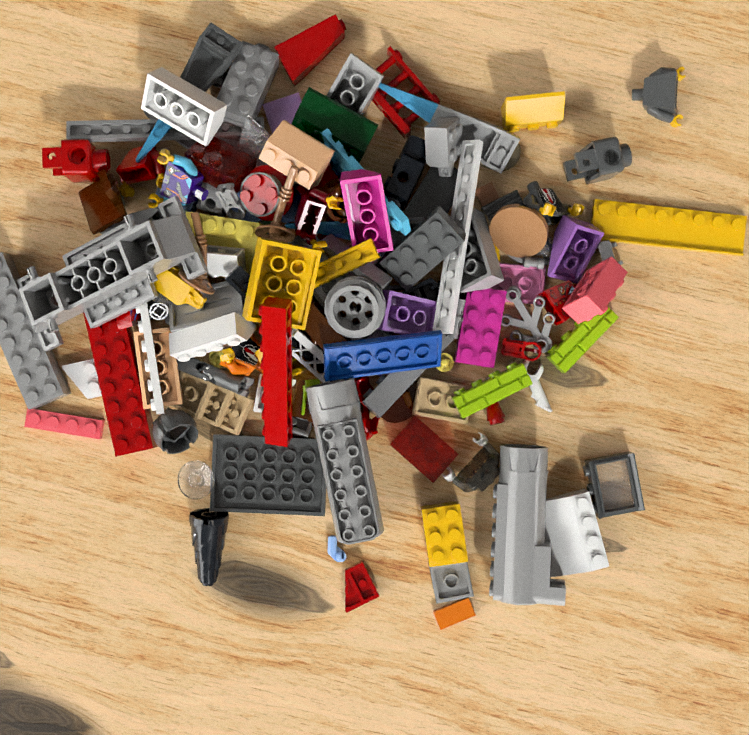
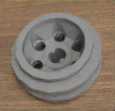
(345, 325)

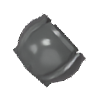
(174, 431)

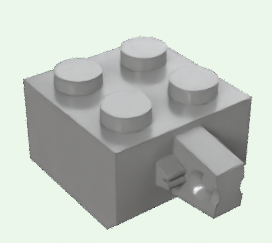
(443, 144)

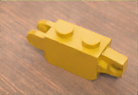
(177, 290)

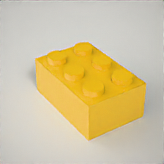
(444, 533)

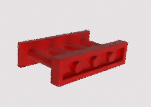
(390, 110)

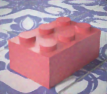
(595, 290)

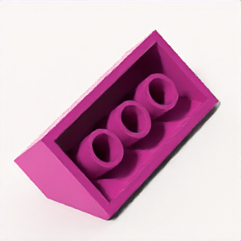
(366, 208)

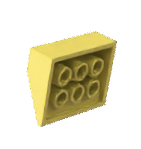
(229, 233)

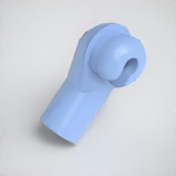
(334, 551)

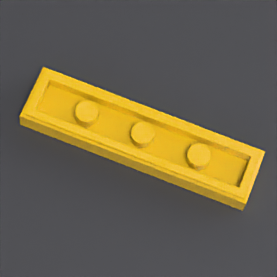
(346, 262)

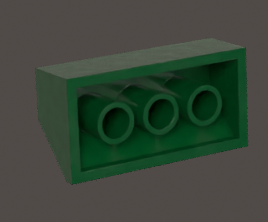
(348, 127)

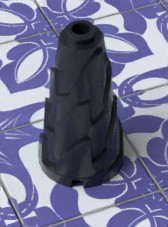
(208, 539)

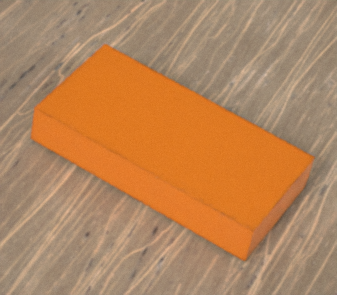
(454, 613)

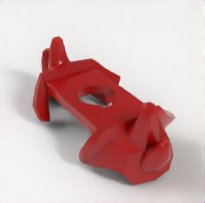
(370, 425)

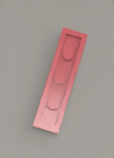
(64, 423)

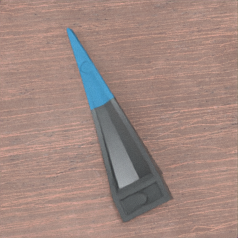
(208, 61)

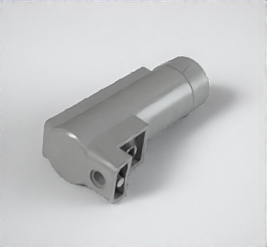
(345, 460)
(520, 545)

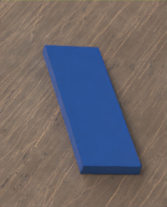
(382, 355)

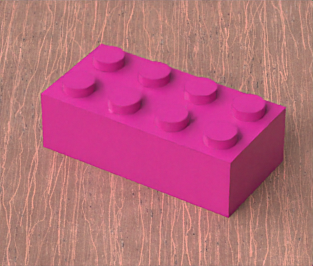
(480, 327)

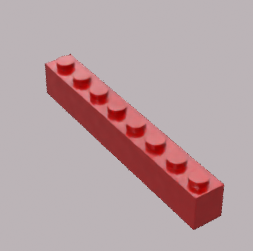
(277, 370)

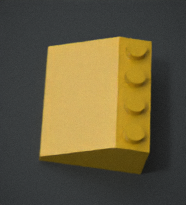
(284, 273)

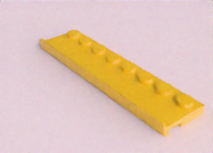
(670, 227)

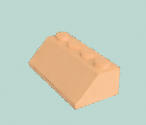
(166, 365)

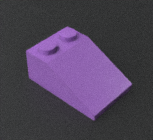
(572, 248)
(407, 313)

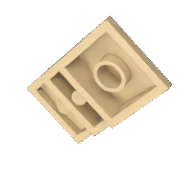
(213, 403)

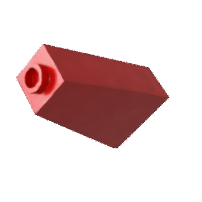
(307, 49)

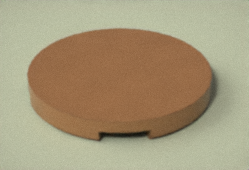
(518, 230)

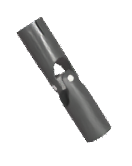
(213, 374)

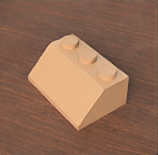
(294, 147)

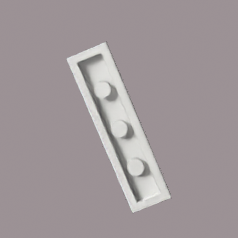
(309, 346)

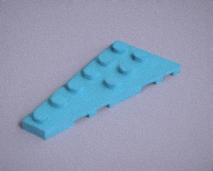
(341, 162)

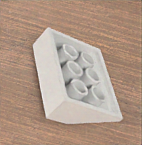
(573, 534)

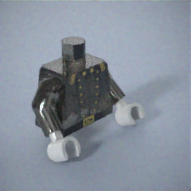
(479, 471)

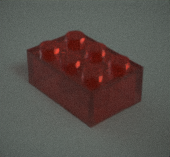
(221, 163)
(423, 448)

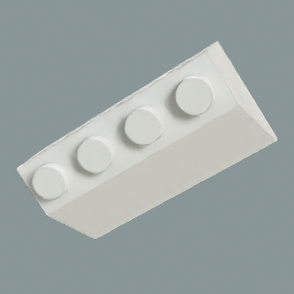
(183, 105)
(210, 336)

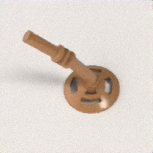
(275, 227)
(200, 282)

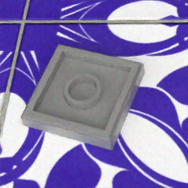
(451, 582)

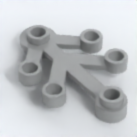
(528, 322)

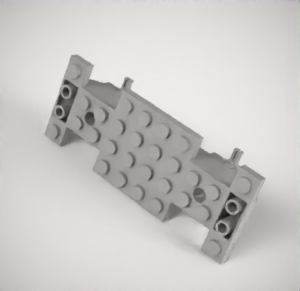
(111, 273)

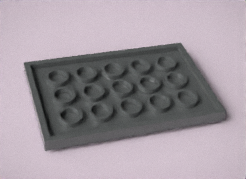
(267, 476)

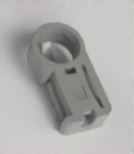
(230, 199)

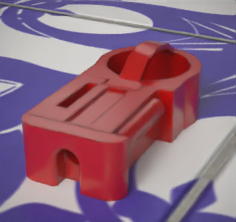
(517, 349)

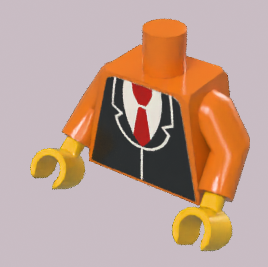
(241, 358)

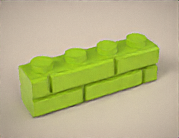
(579, 340)
(491, 390)

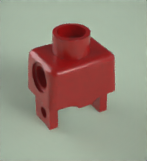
(70, 163)

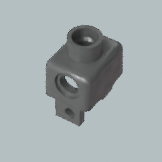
(601, 154)

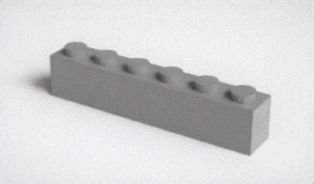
(393, 386)

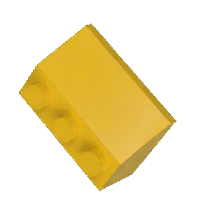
(533, 111)

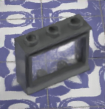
(614, 484)

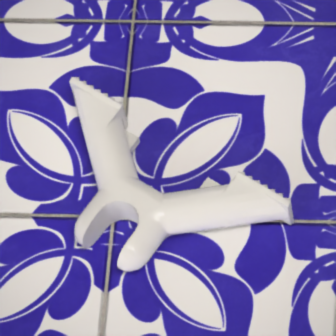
(536, 388)

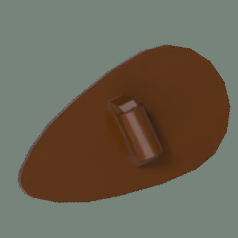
(402, 407)

